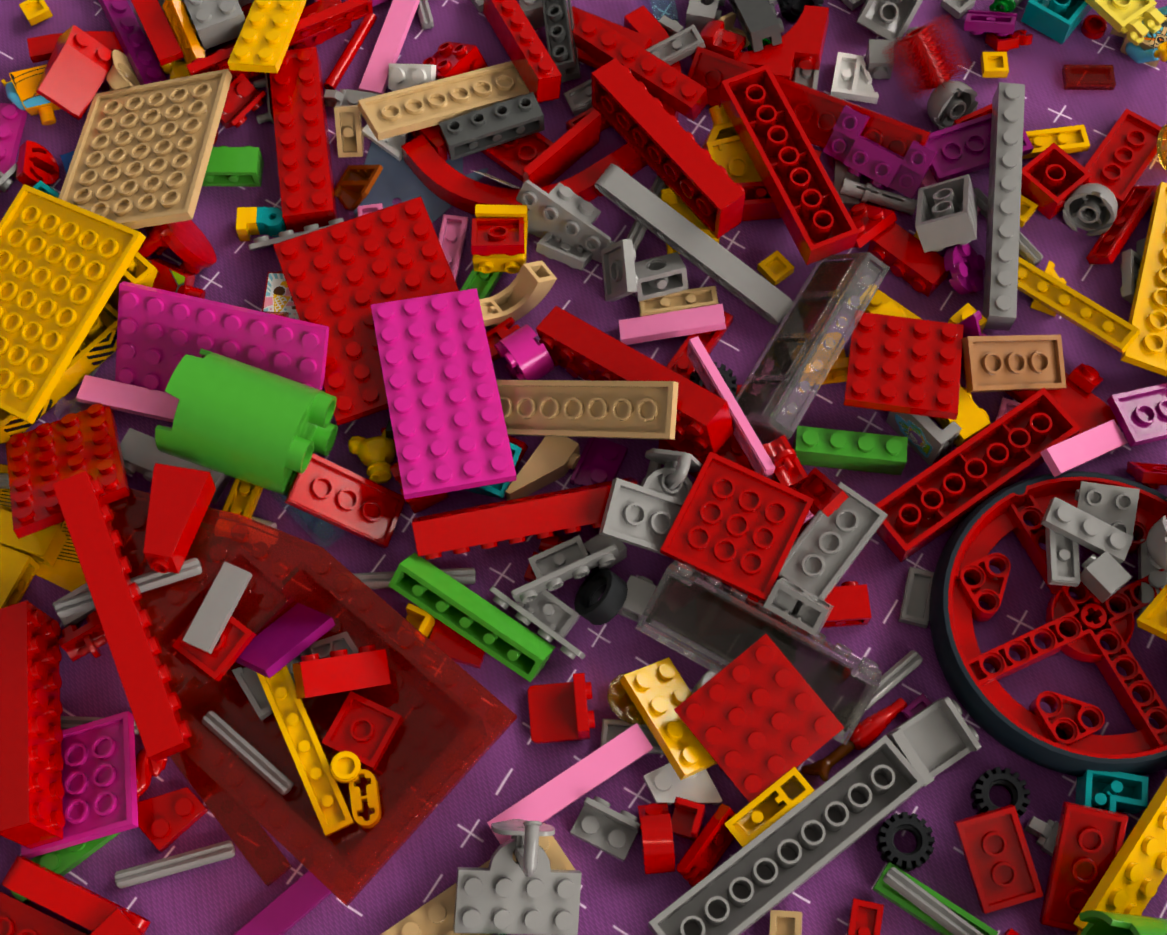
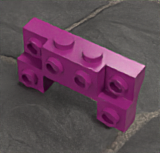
(874, 160)

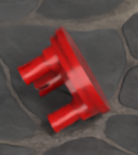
(185, 241)

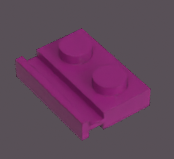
(990, 21)
(598, 462)

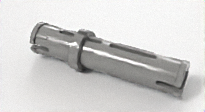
(870, 194)

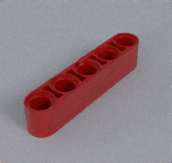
(63, 895)

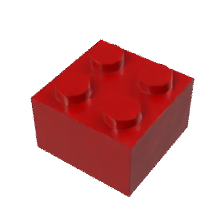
(1052, 179)

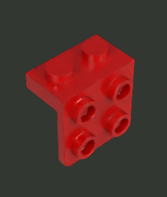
(456, 59)
(561, 711)

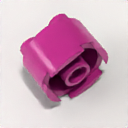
(525, 355)

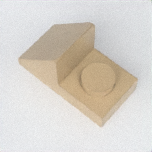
(349, 131)

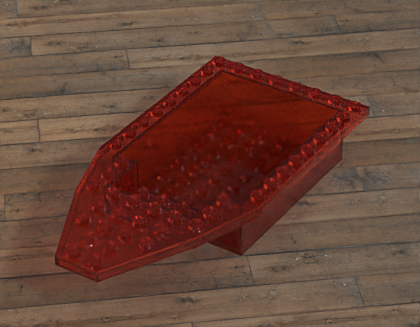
(443, 708)

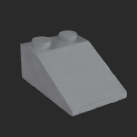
(888, 17)

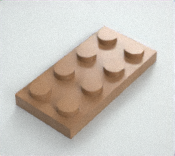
(1013, 363)

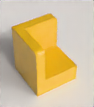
(420, 619)

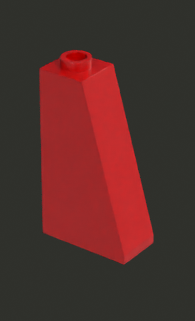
(175, 514)

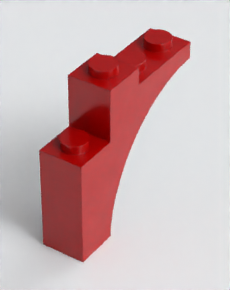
(799, 47)

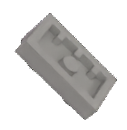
(606, 828)

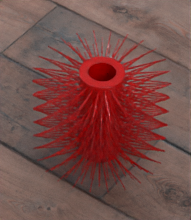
(928, 63)

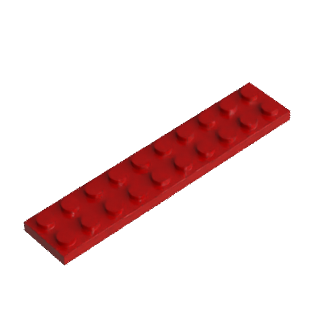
(813, 108)

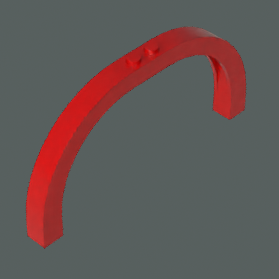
(466, 193)

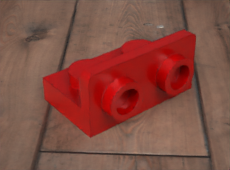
(240, 100)

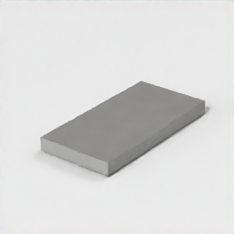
(831, 544)

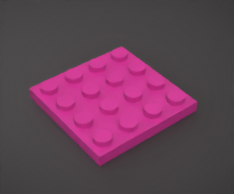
(96, 782)

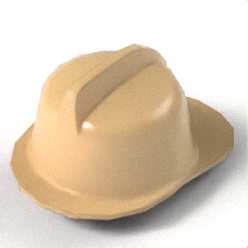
(121, 73)

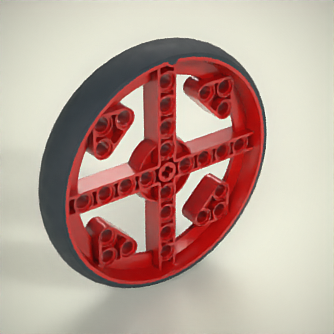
(956, 602)

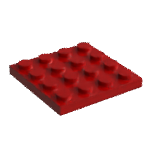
(905, 366)
(737, 526)
(758, 718)

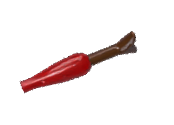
(862, 737)

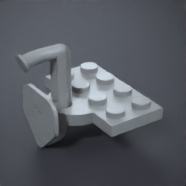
(647, 511)
(518, 894)

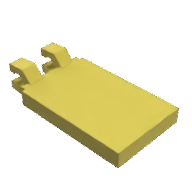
(1127, 17)

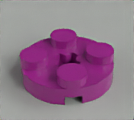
(965, 268)

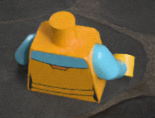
(23, 95)

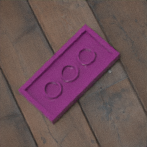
(964, 148)

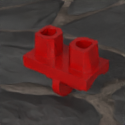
(787, 465)
(85, 639)

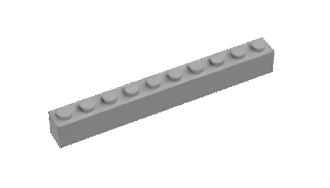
(1004, 206)

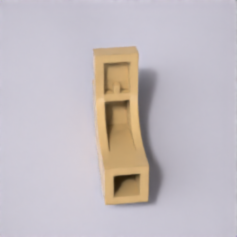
(520, 296)

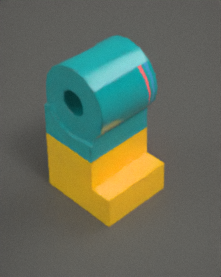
(259, 222)

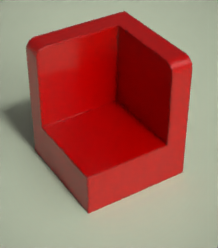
(687, 818)

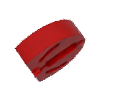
(36, 164)

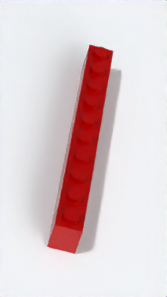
(121, 616)

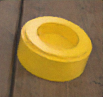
(345, 767)

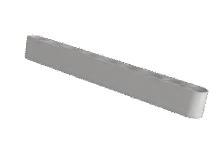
(693, 244)

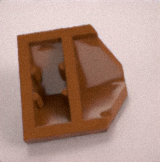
(356, 184)

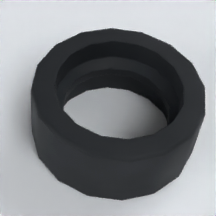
(610, 603)

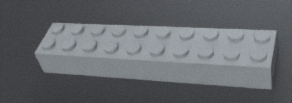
(794, 846)

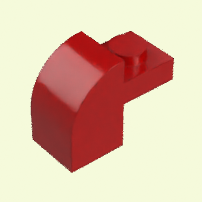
(721, 40)
(656, 838)

